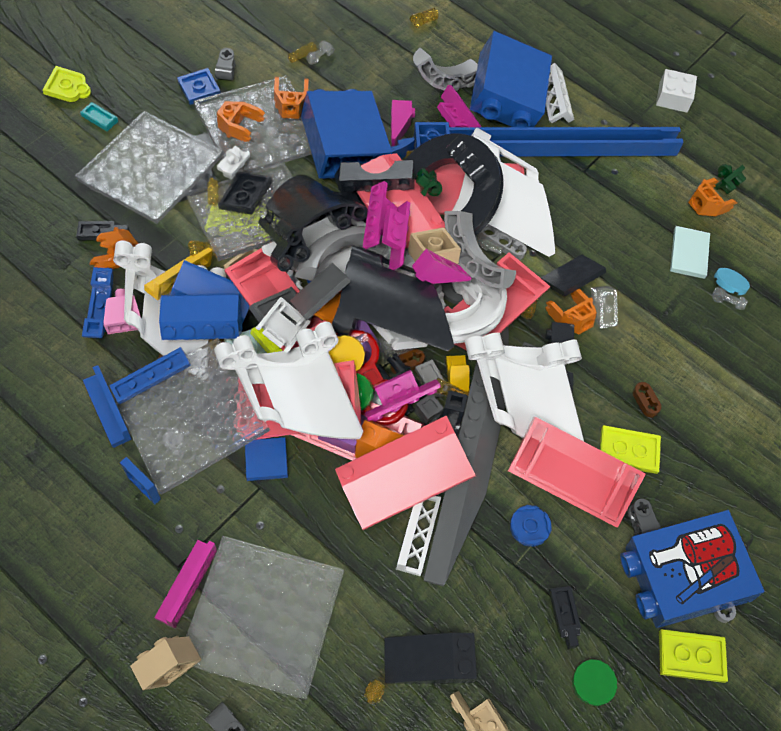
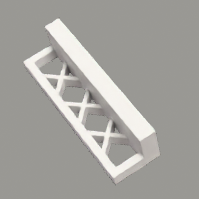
(562, 101)
(409, 537)

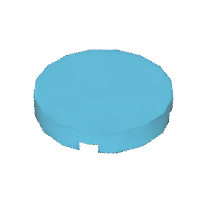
(731, 281)

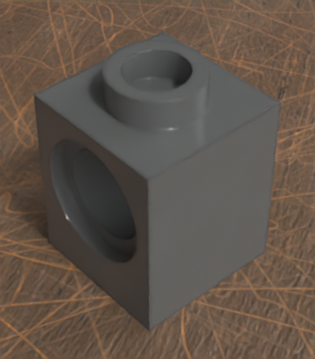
(428, 409)

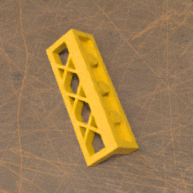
(163, 283)

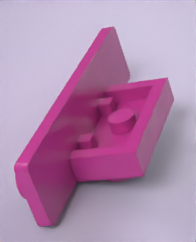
(455, 110)
(376, 214)
(395, 233)
(399, 392)

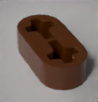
(407, 359)
(646, 399)

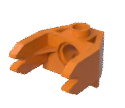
(288, 99)
(231, 115)
(714, 204)
(108, 241)
(581, 315)

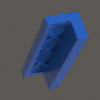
(150, 375)
(106, 408)

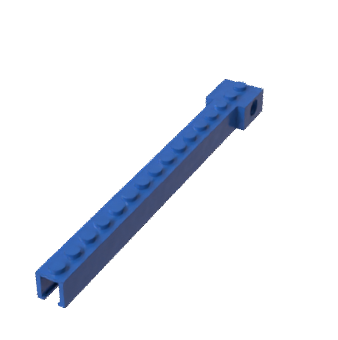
(567, 140)

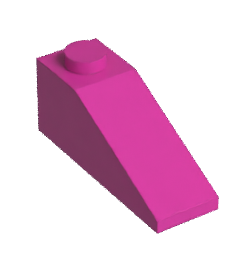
(400, 119)
(438, 269)

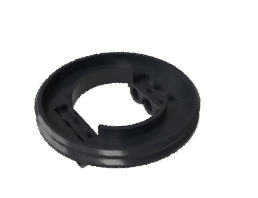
(478, 164)

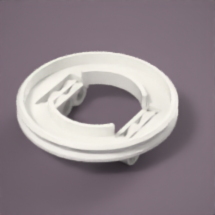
(485, 308)

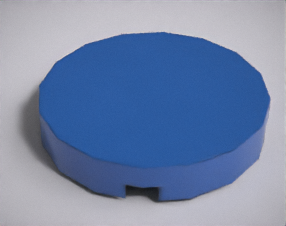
(530, 525)

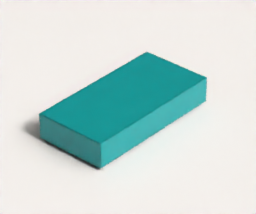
(99, 116)

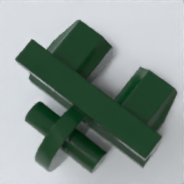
(725, 172)
(428, 182)

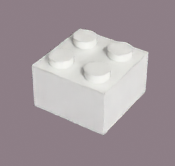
(676, 90)

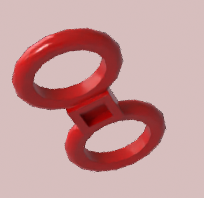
(371, 372)

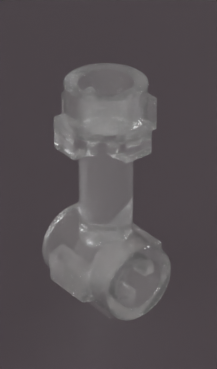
(324, 48)
(720, 294)

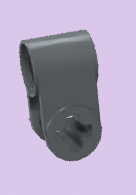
(225, 65)
(643, 520)
(223, 719)

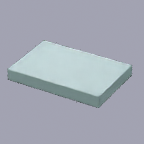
(690, 252)

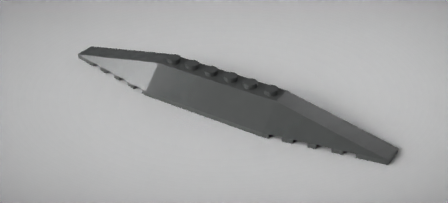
(462, 502)

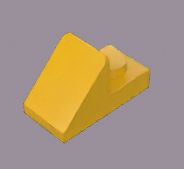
(458, 371)

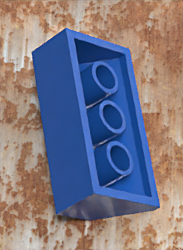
(198, 280)
(200, 316)

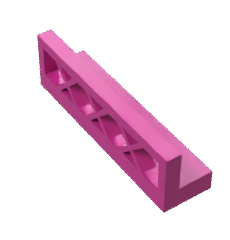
(186, 583)

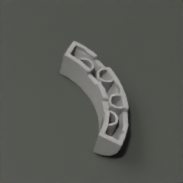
(440, 77)
(327, 246)
(471, 258)

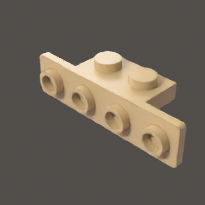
(481, 718)

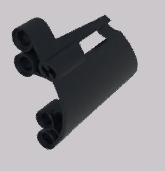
(297, 204)
(390, 301)

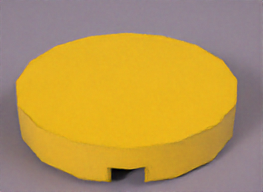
(348, 349)

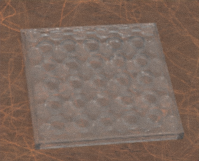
(271, 140)
(150, 166)
(236, 232)
(191, 420)
(264, 616)

